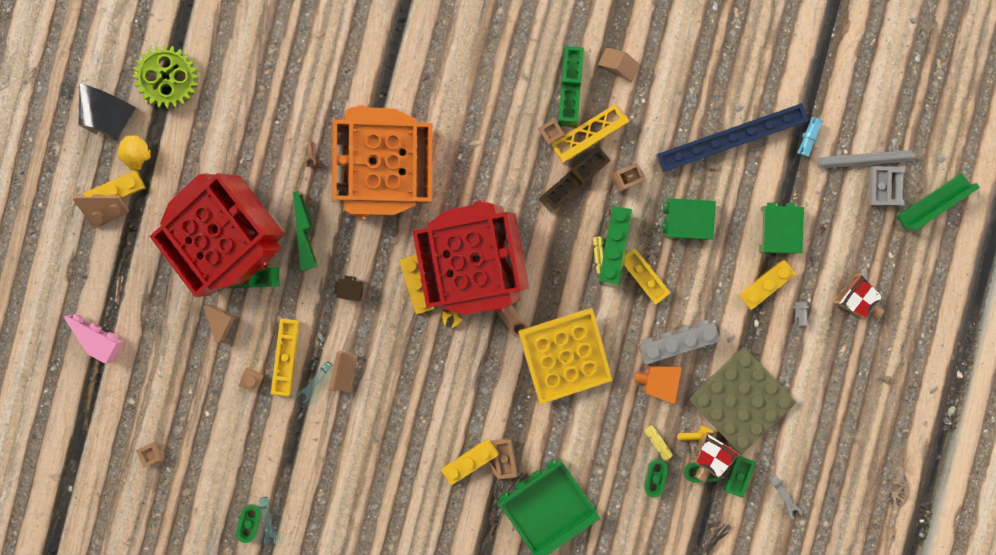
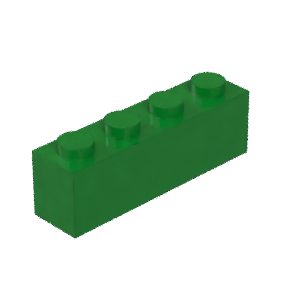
(616, 247)

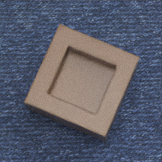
(551, 131)
(251, 380)
(149, 454)

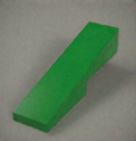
(570, 86)
(303, 223)

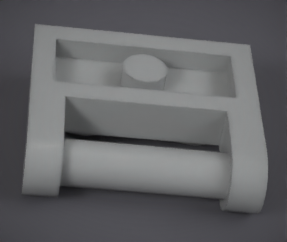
(881, 186)

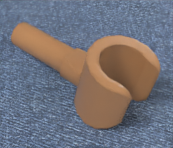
(310, 155)

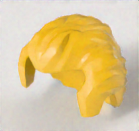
(133, 152)

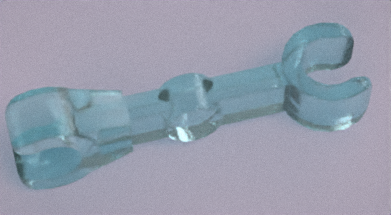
(315, 381)
(263, 505)

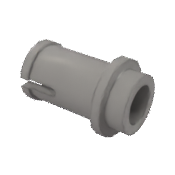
(801, 313)

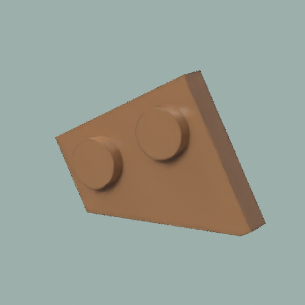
(101, 208)
(504, 464)

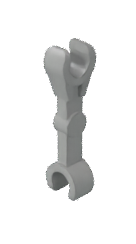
(784, 496)

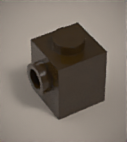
(349, 288)

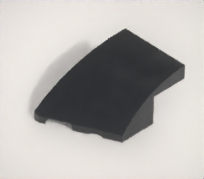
(102, 112)

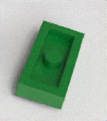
(739, 476)

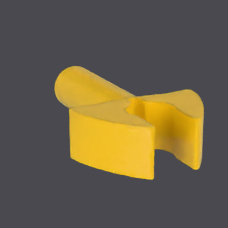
(457, 319)
(694, 436)

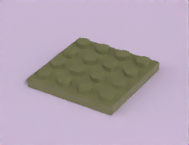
(742, 400)

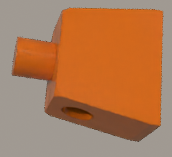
(660, 381)

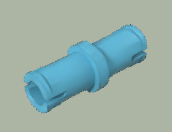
(810, 137)

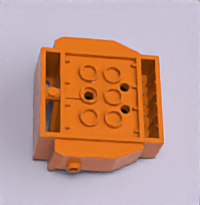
(380, 187)

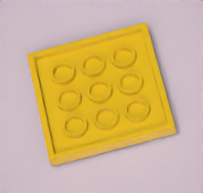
(565, 355)

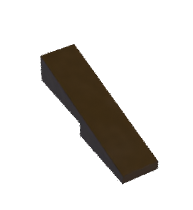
(574, 179)

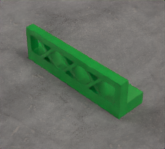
(936, 203)

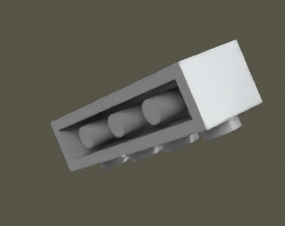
(675, 343)

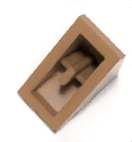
(619, 63)
(627, 177)
(219, 321)

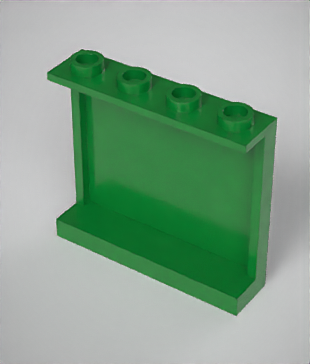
(548, 508)

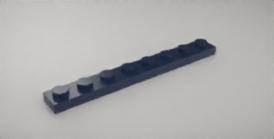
(732, 137)

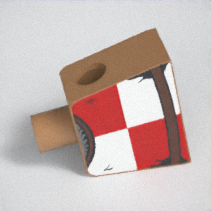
(859, 298)
(712, 457)

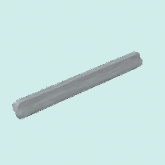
(865, 159)

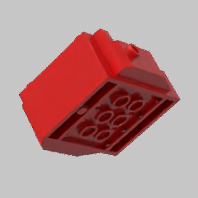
(239, 249)
(475, 286)

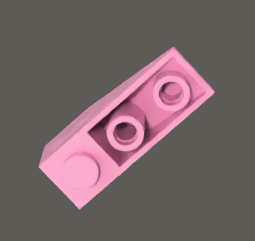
(94, 340)

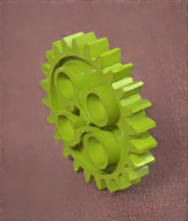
(151, 64)

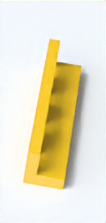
(596, 137)

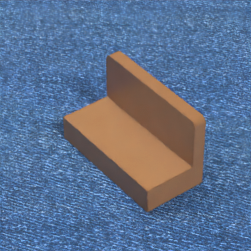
(343, 371)

